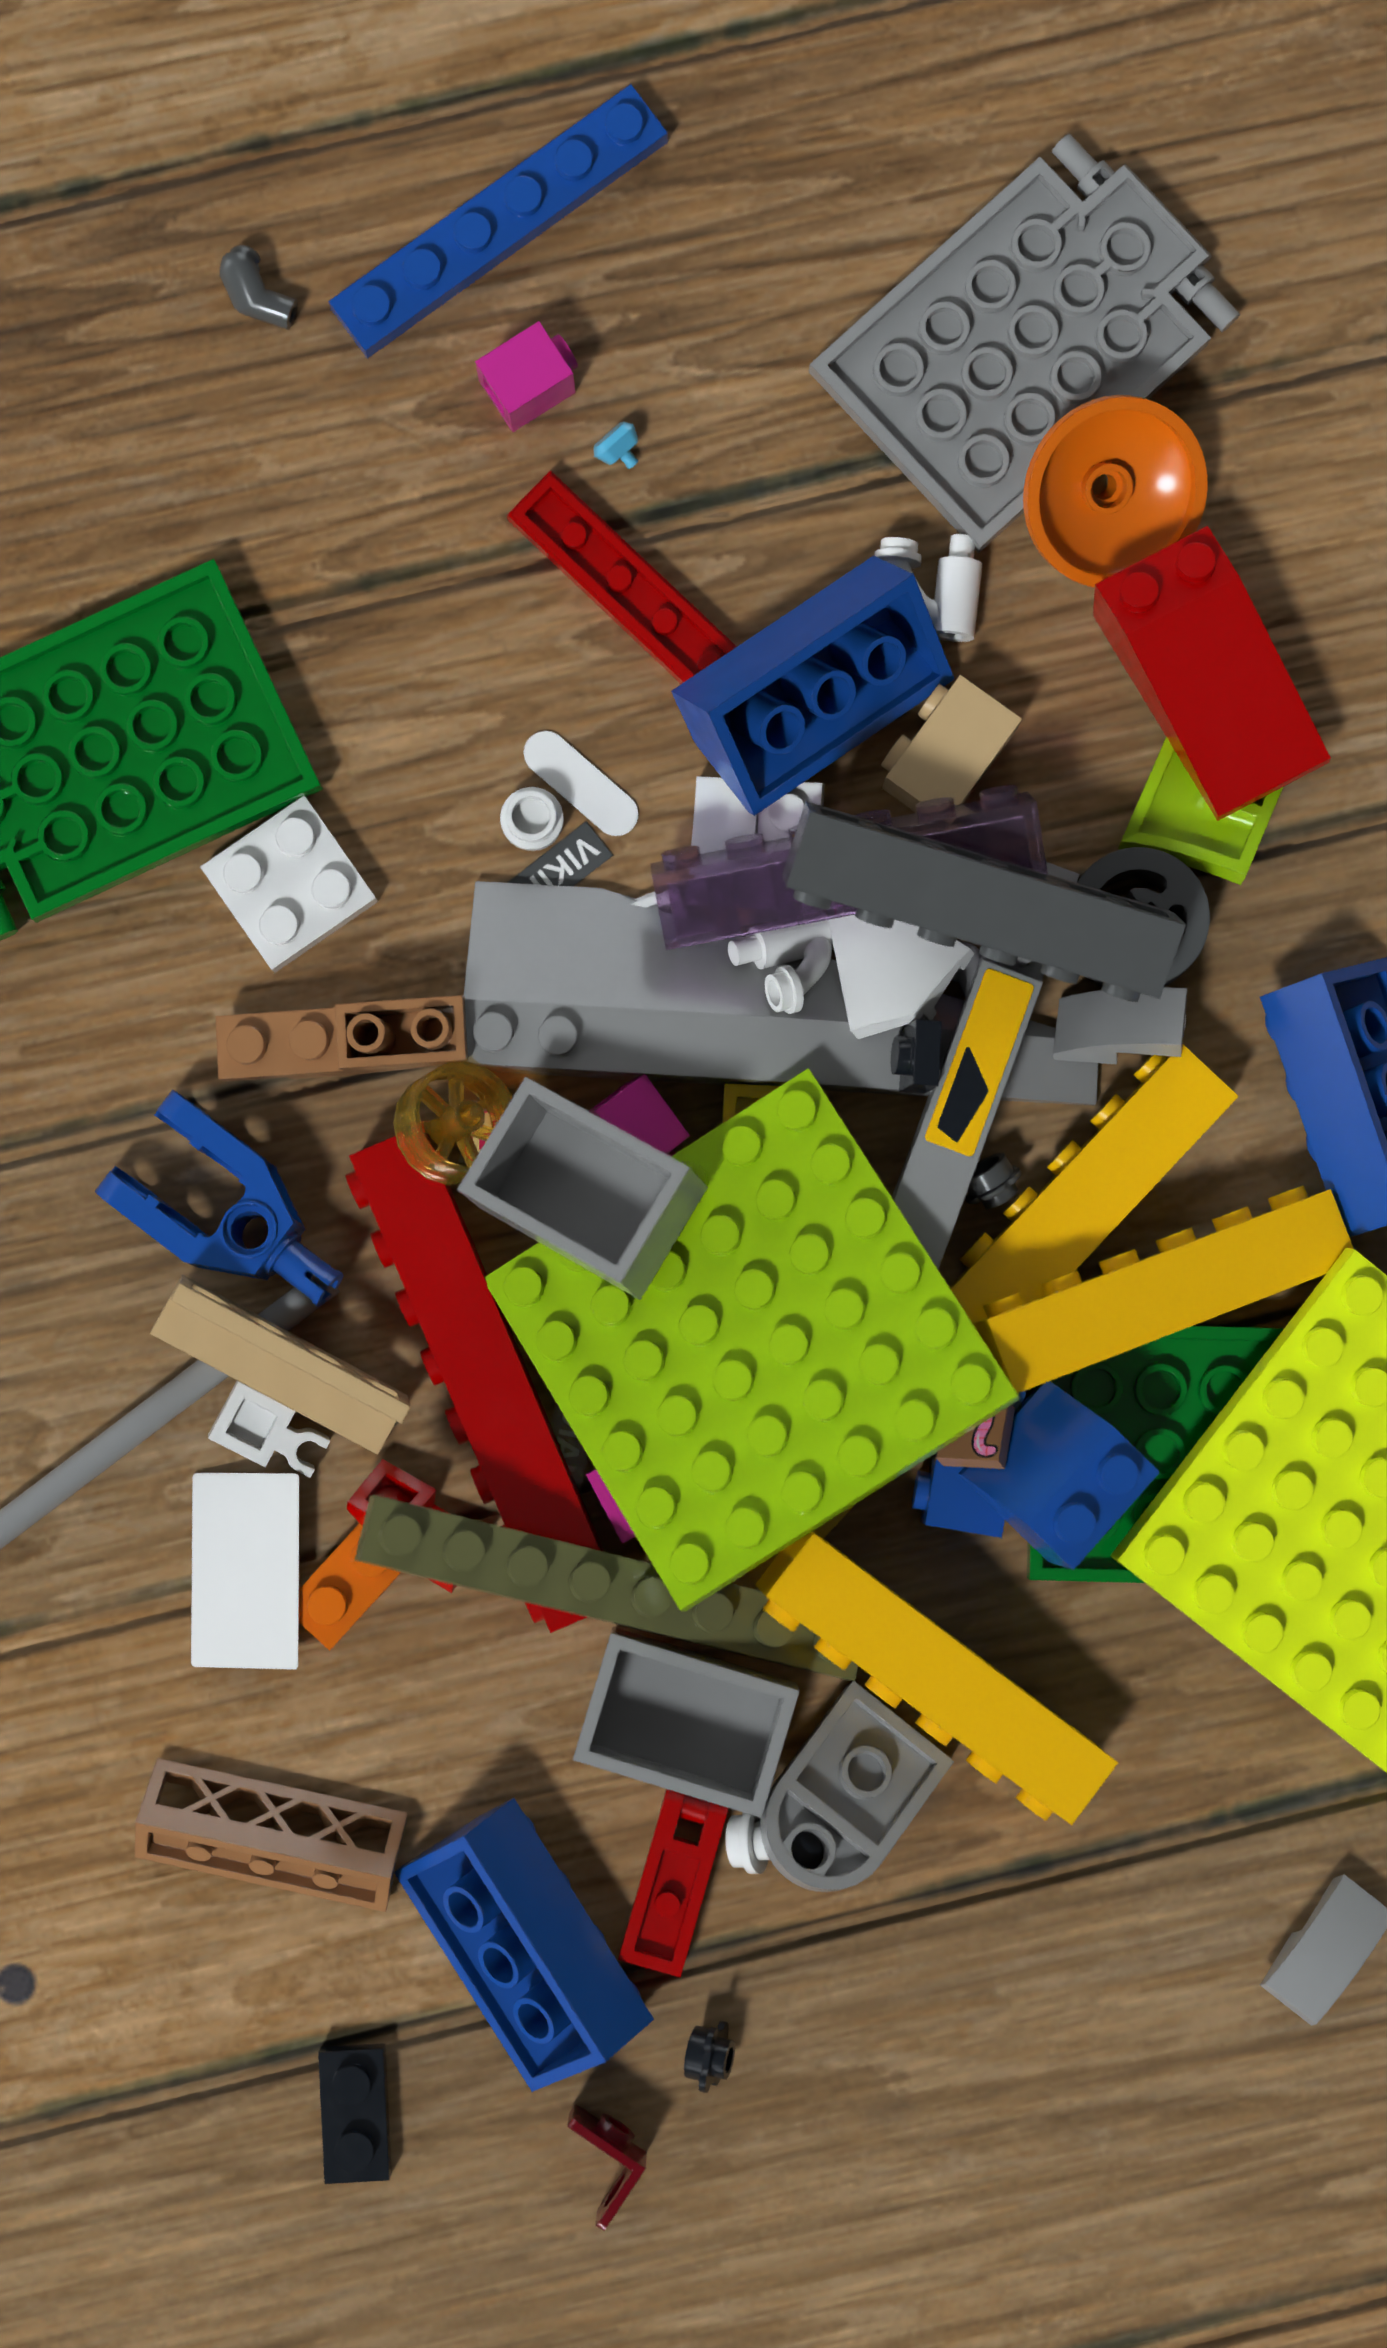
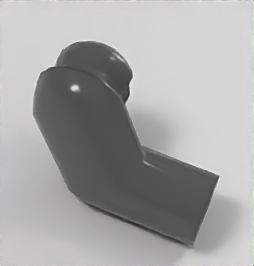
(247, 291)

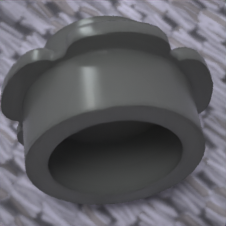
(993, 1181)

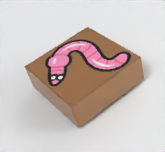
(982, 1446)

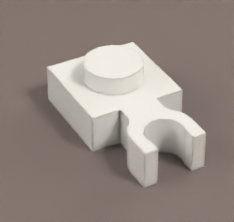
(259, 1426)

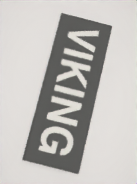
(567, 861)

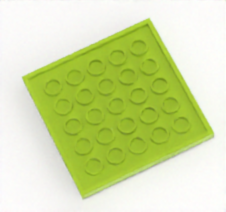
(774, 1358)

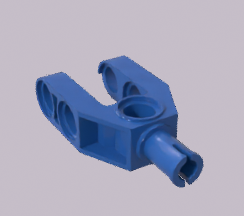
(225, 1249)

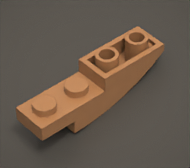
(342, 1039)

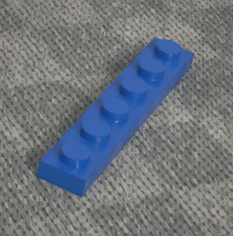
(499, 221)

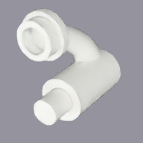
(956, 588)
(771, 948)

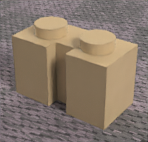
(953, 747)

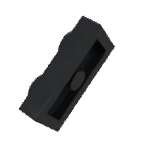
(355, 2113)

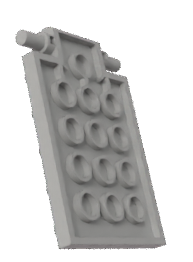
(1018, 327)

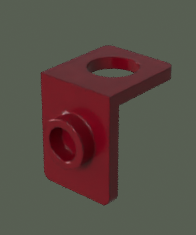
(616, 2141)

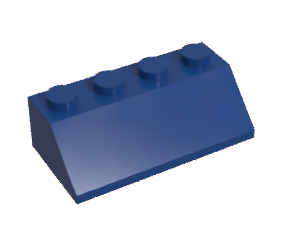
(815, 683)
(1336, 1072)
(525, 1946)

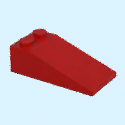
(1209, 672)

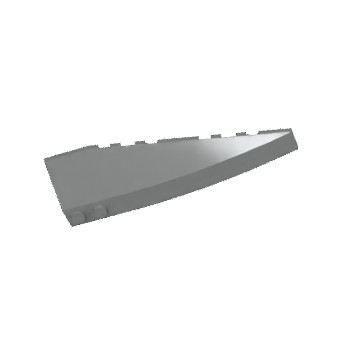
(590, 991)

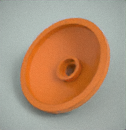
(1151, 492)

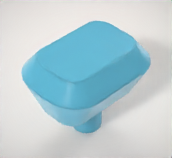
(617, 445)

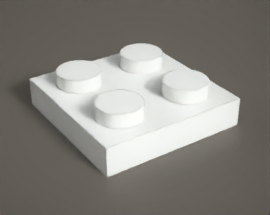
(289, 884)

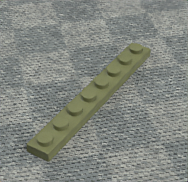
(578, 1582)

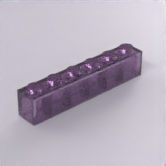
(743, 886)

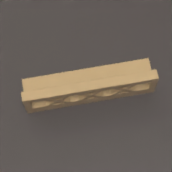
(280, 1365)

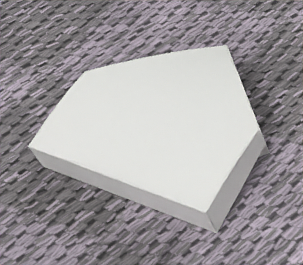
(891, 973)

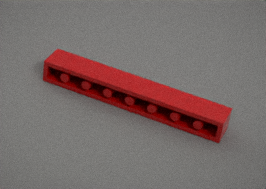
(471, 1354)

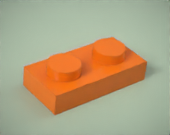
(341, 1592)

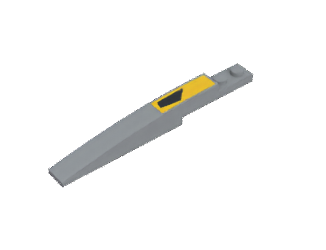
(967, 1095)

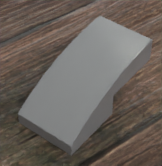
(1100, 1026)
(1327, 1951)

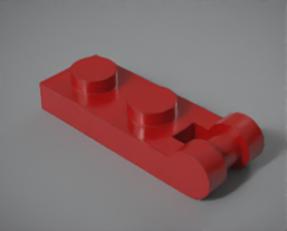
(672, 1885)

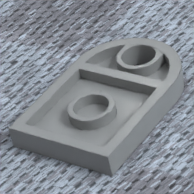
(853, 1789)

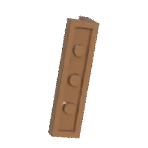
(263, 1854)

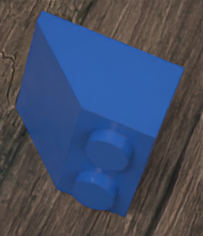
(1062, 1476)

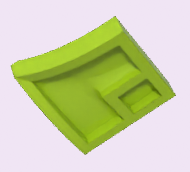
(1179, 822)

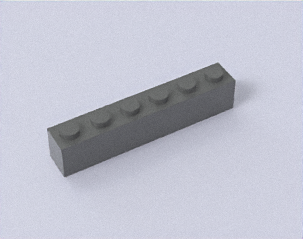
(981, 901)

